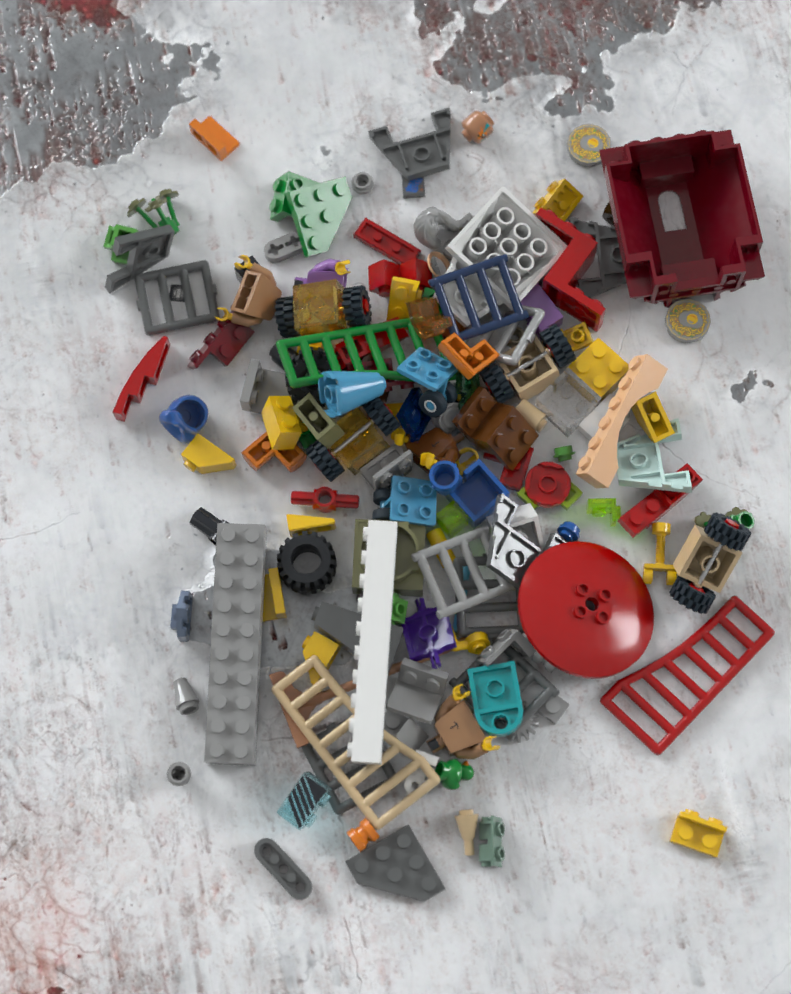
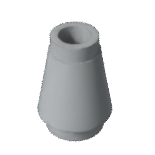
(185, 697)
(174, 771)

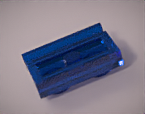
(412, 417)

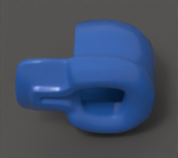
(185, 417)

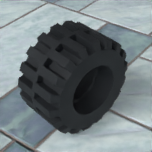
(303, 544)

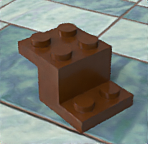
(495, 428)

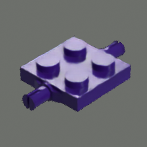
(427, 635)

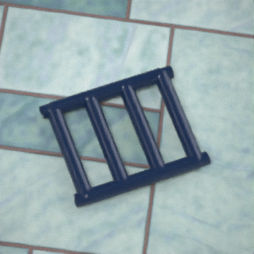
(479, 268)

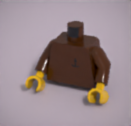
(431, 447)

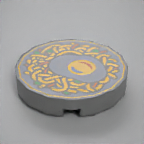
(585, 144)
(687, 320)

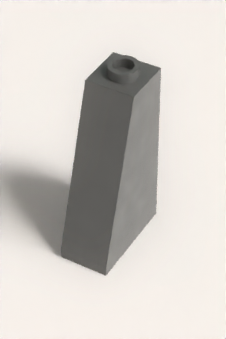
(340, 627)

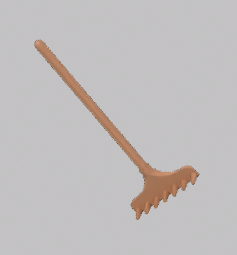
(305, 710)

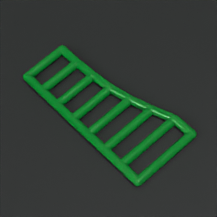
(347, 335)

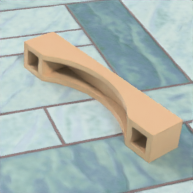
(600, 460)

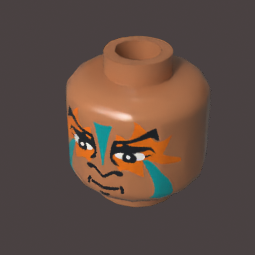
(477, 126)

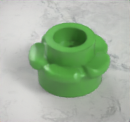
(563, 453)

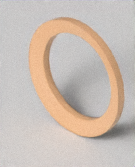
(441, 257)

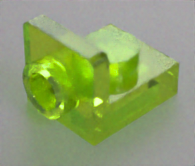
(601, 506)

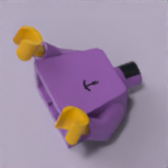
(326, 270)

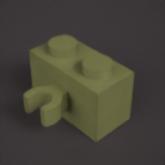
(318, 422)

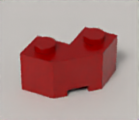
(382, 273)

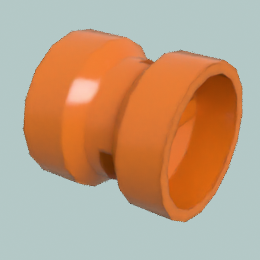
(363, 834)

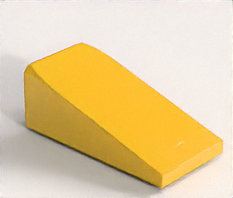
(301, 523)

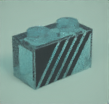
(304, 801)

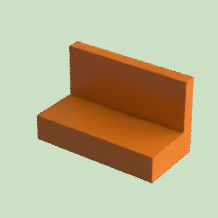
(214, 137)

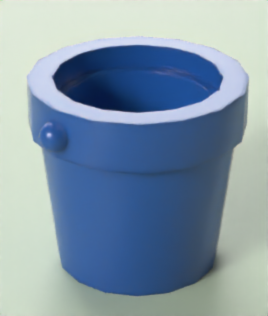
(444, 477)

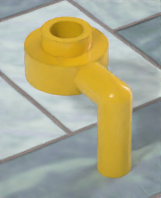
(474, 643)

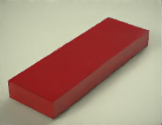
(385, 242)

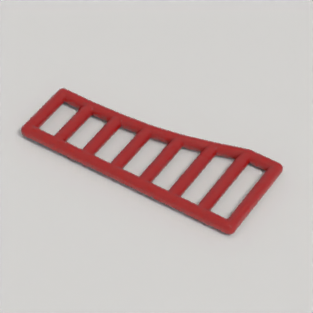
(666, 661)

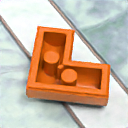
(466, 359)
(261, 452)

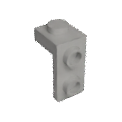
(505, 638)

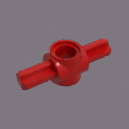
(313, 498)

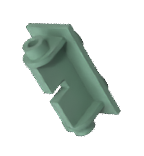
(492, 830)

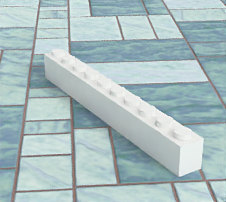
(374, 643)

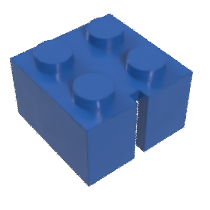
(478, 493)

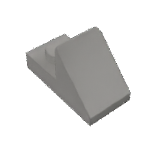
(405, 730)

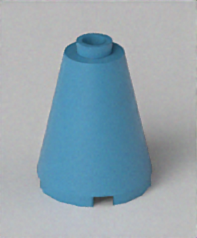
(348, 390)

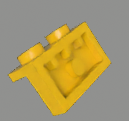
(560, 199)
(401, 292)
(698, 833)

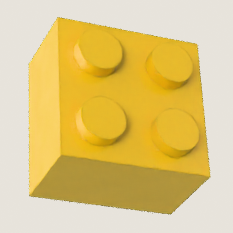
(600, 368)

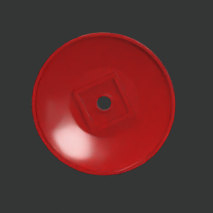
(563, 627)

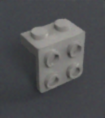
(386, 465)

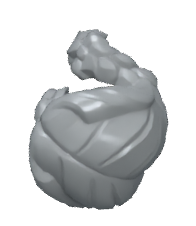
(426, 226)

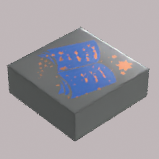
(413, 188)

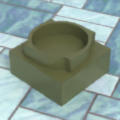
(408, 576)

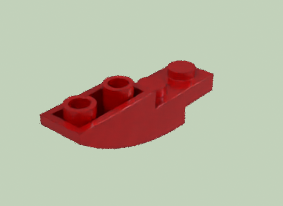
(363, 347)
(655, 506)

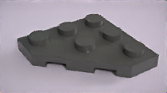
(397, 867)

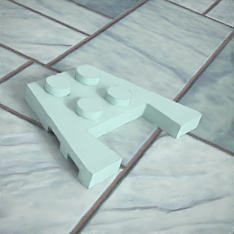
(642, 464)

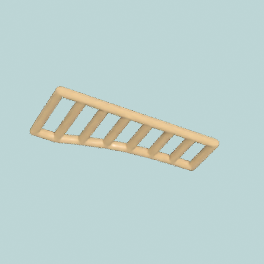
(335, 765)

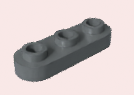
(275, 861)

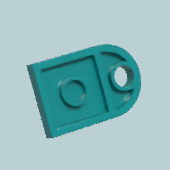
(496, 696)

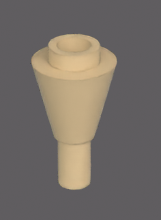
(467, 826)

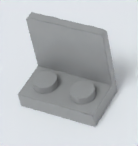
(260, 385)
(417, 691)

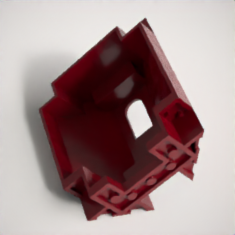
(718, 209)

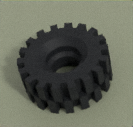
(301, 369)

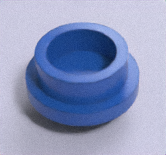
(569, 531)

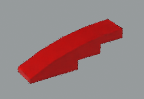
(145, 372)

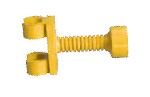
(660, 529)

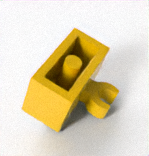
(282, 422)

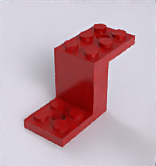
(571, 266)

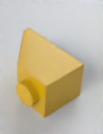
(652, 417)
(206, 457)
(321, 647)

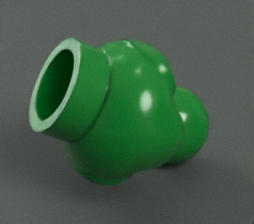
(452, 772)

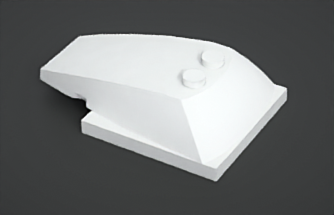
(496, 230)

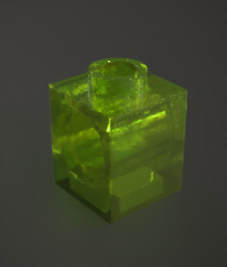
(452, 519)

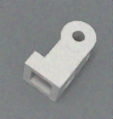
(418, 777)

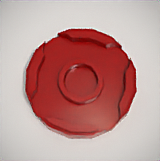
(547, 484)

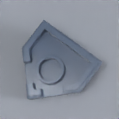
(182, 615)

